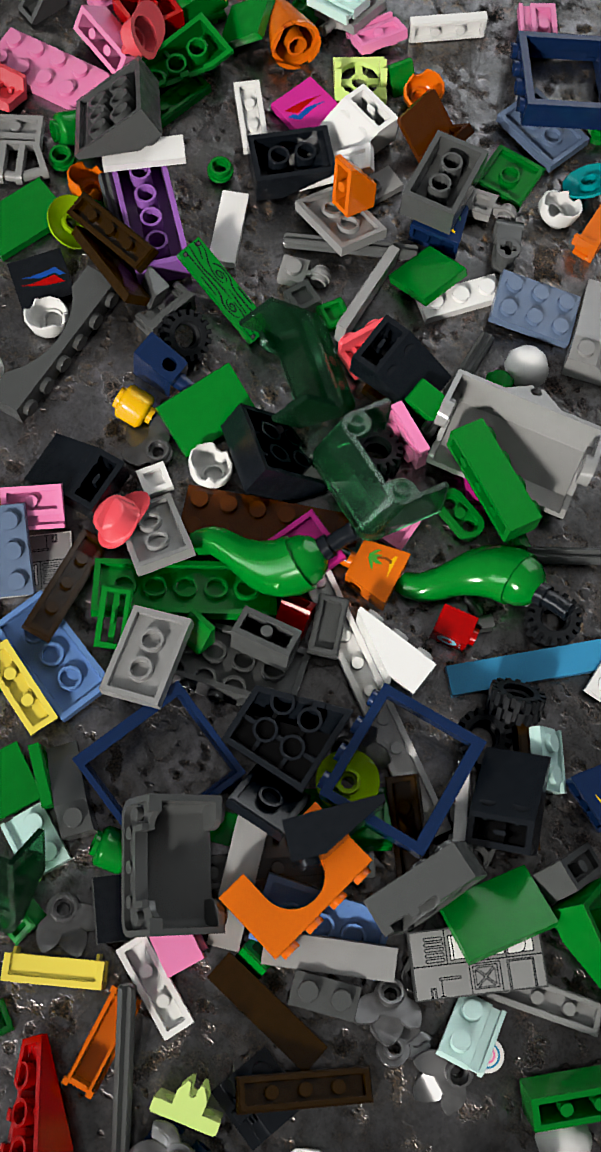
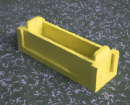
(23, 691)
(54, 970)

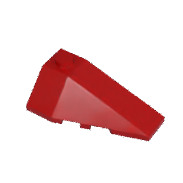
(39, 1111)

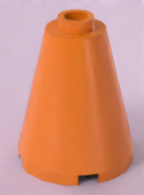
(292, 36)

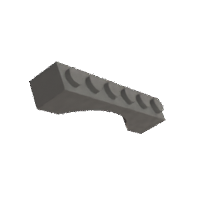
(25, 386)

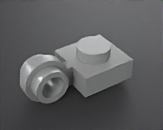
(484, 205)
(295, 270)

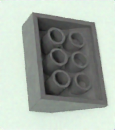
(119, 113)

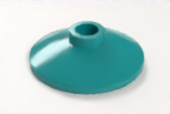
(584, 182)

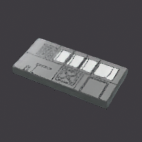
(443, 973)

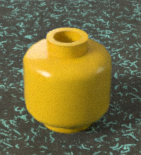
(134, 406)

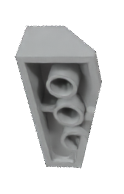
(584, 349)

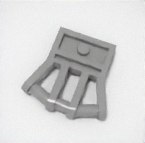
(21, 134)

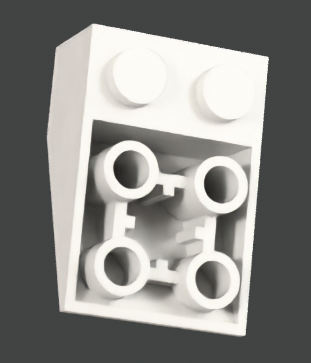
(361, 120)
(394, 657)

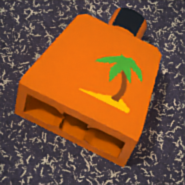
(374, 571)

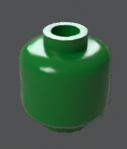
(63, 127)
(107, 849)

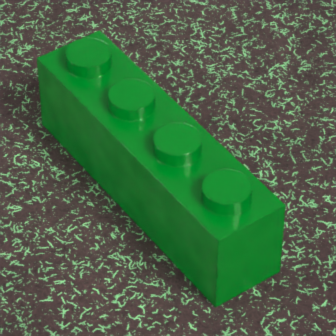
(494, 480)
(562, 1098)

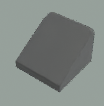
(155, 287)

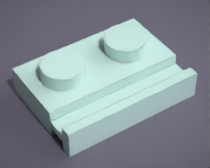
(340, 9)
(549, 743)
(25, 825)
(471, 1034)

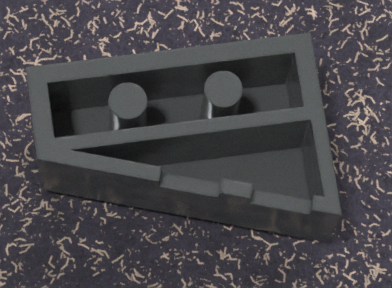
(425, 888)

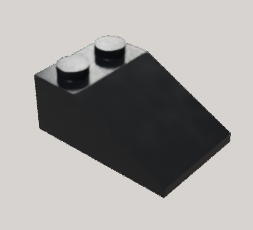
(289, 160)
(321, 832)

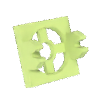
(377, 64)
(188, 1106)

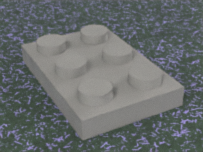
(340, 232)
(159, 537)
(146, 656)

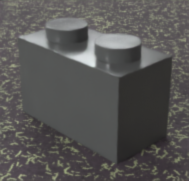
(265, 638)
(324, 995)

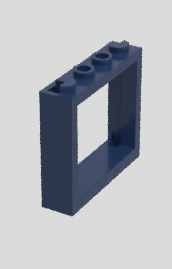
(554, 112)
(360, 729)
(228, 781)

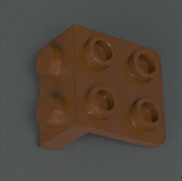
(424, 119)

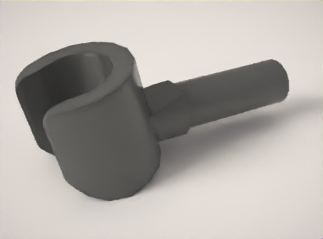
(485, 622)

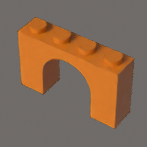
(280, 927)

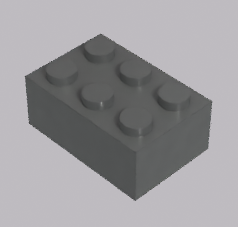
(443, 182)

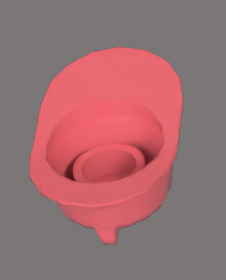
(143, 31)
(119, 516)

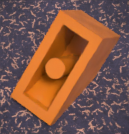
(352, 188)

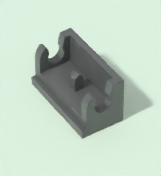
(176, 300)

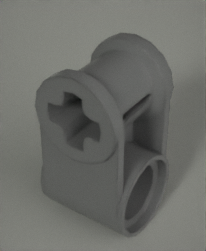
(506, 244)

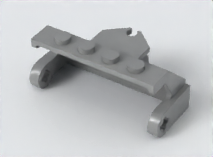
(544, 443)

